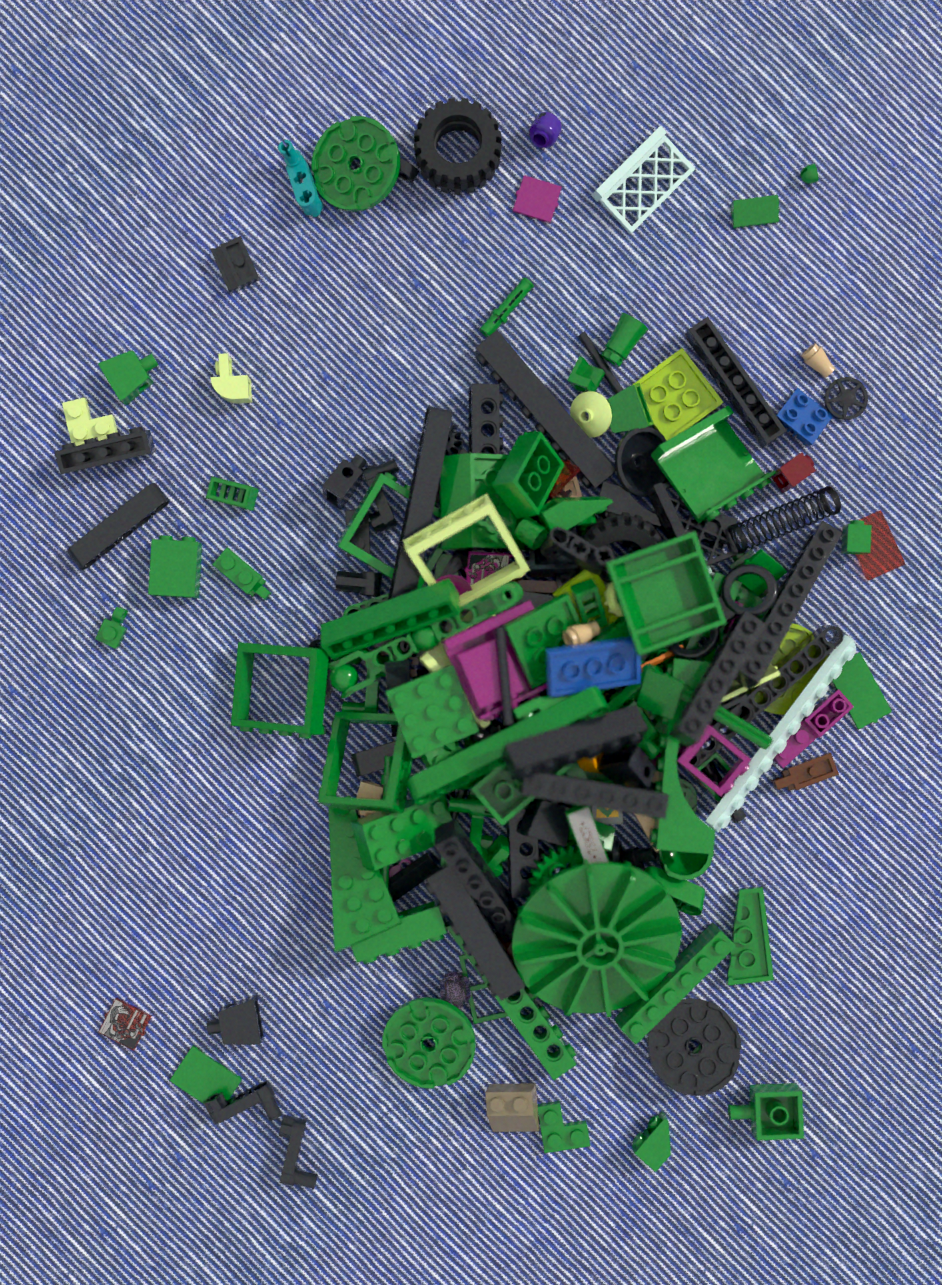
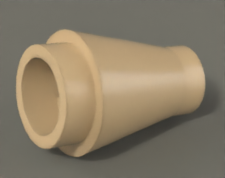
(818, 360)
(580, 633)

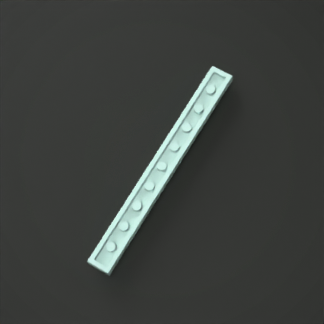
(786, 727)

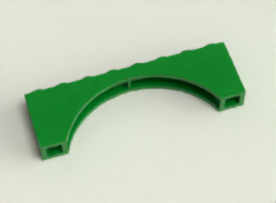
(681, 827)

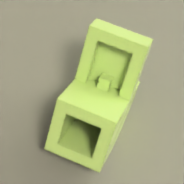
(231, 388)

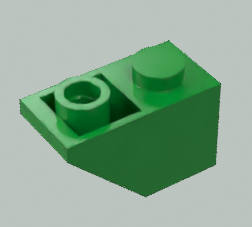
(654, 1143)

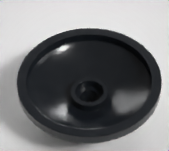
(637, 447)

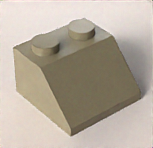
(512, 1107)

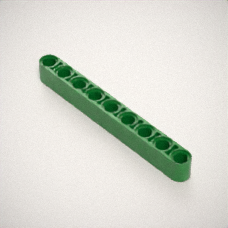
(487, 754)

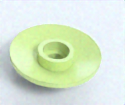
(597, 409)

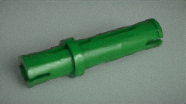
(523, 288)

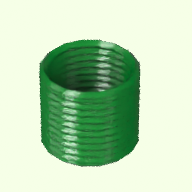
(530, 533)

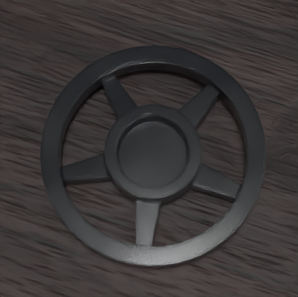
(846, 398)

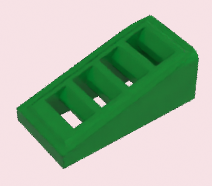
(246, 497)
(584, 591)

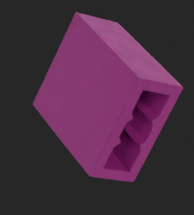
(481, 674)

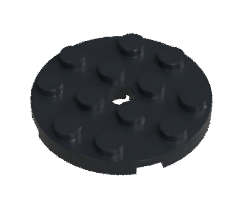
(718, 1053)

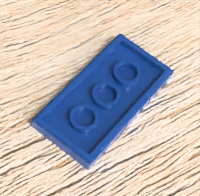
(592, 664)

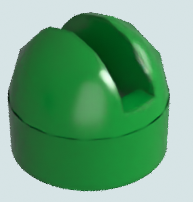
(809, 174)

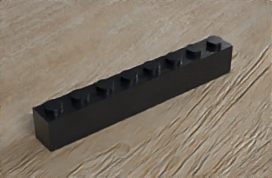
(544, 410)

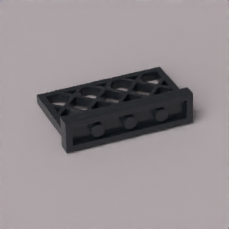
(674, 527)

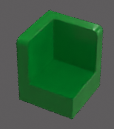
(585, 376)

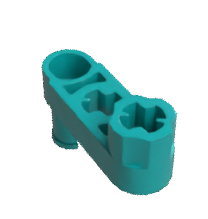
(298, 168)

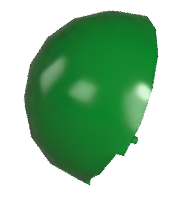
(684, 864)

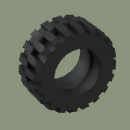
(457, 117)
(620, 528)

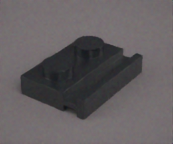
(235, 264)

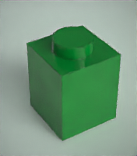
(856, 538)

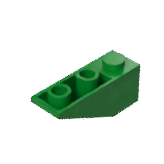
(571, 511)

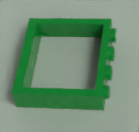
(344, 544)
(315, 690)
(399, 771)

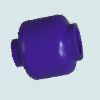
(545, 130)

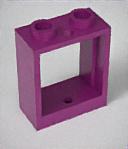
(685, 754)

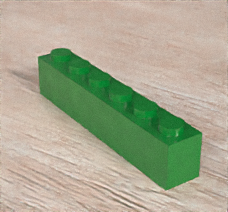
(390, 619)
(691, 967)

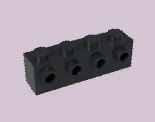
(106, 451)

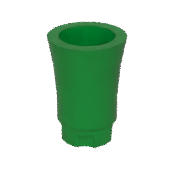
(623, 339)

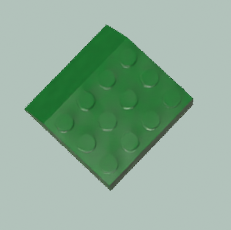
(666, 593)

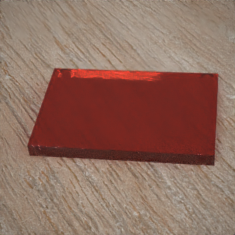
(884, 550)

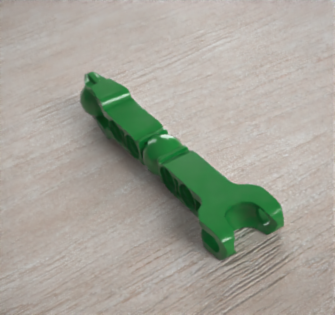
(345, 677)

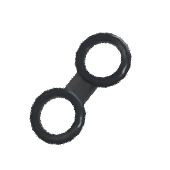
(732, 609)

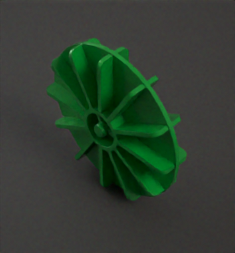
(596, 937)

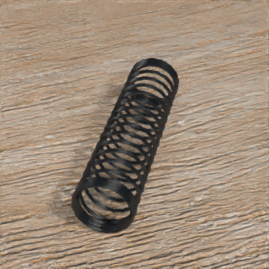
(823, 503)

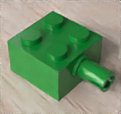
(773, 1111)

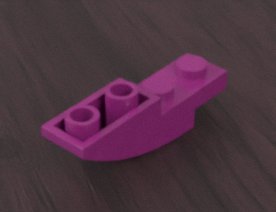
(814, 726)

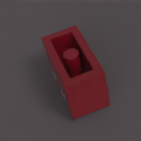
(793, 472)

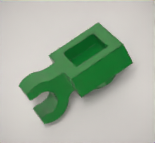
(112, 631)

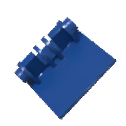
(804, 417)

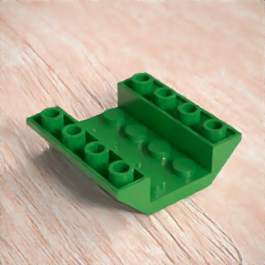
(465, 480)

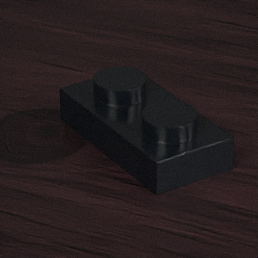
(361, 537)

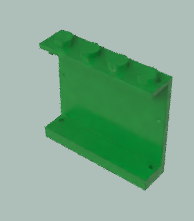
(710, 466)

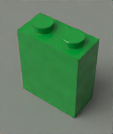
(175, 567)

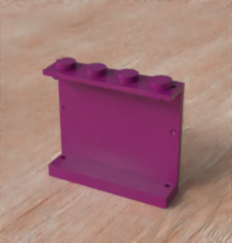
(481, 633)

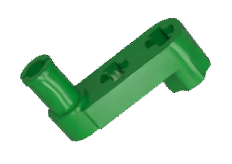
(371, 698)
(476, 810)

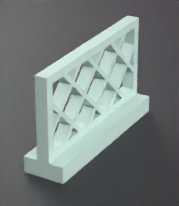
(629, 166)

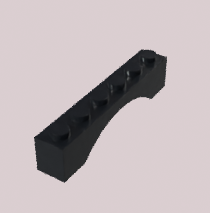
(626, 503)

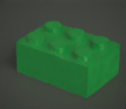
(528, 475)

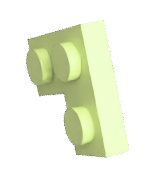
(82, 426)

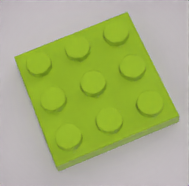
(677, 395)

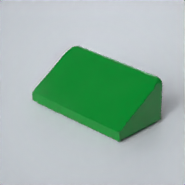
(755, 211)

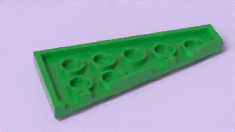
(358, 894)

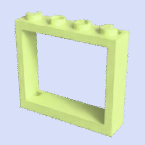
(455, 522)

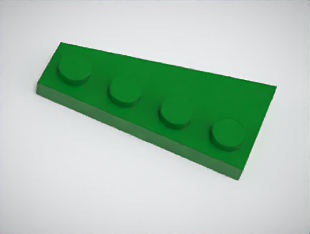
(752, 955)

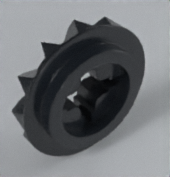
(616, 851)

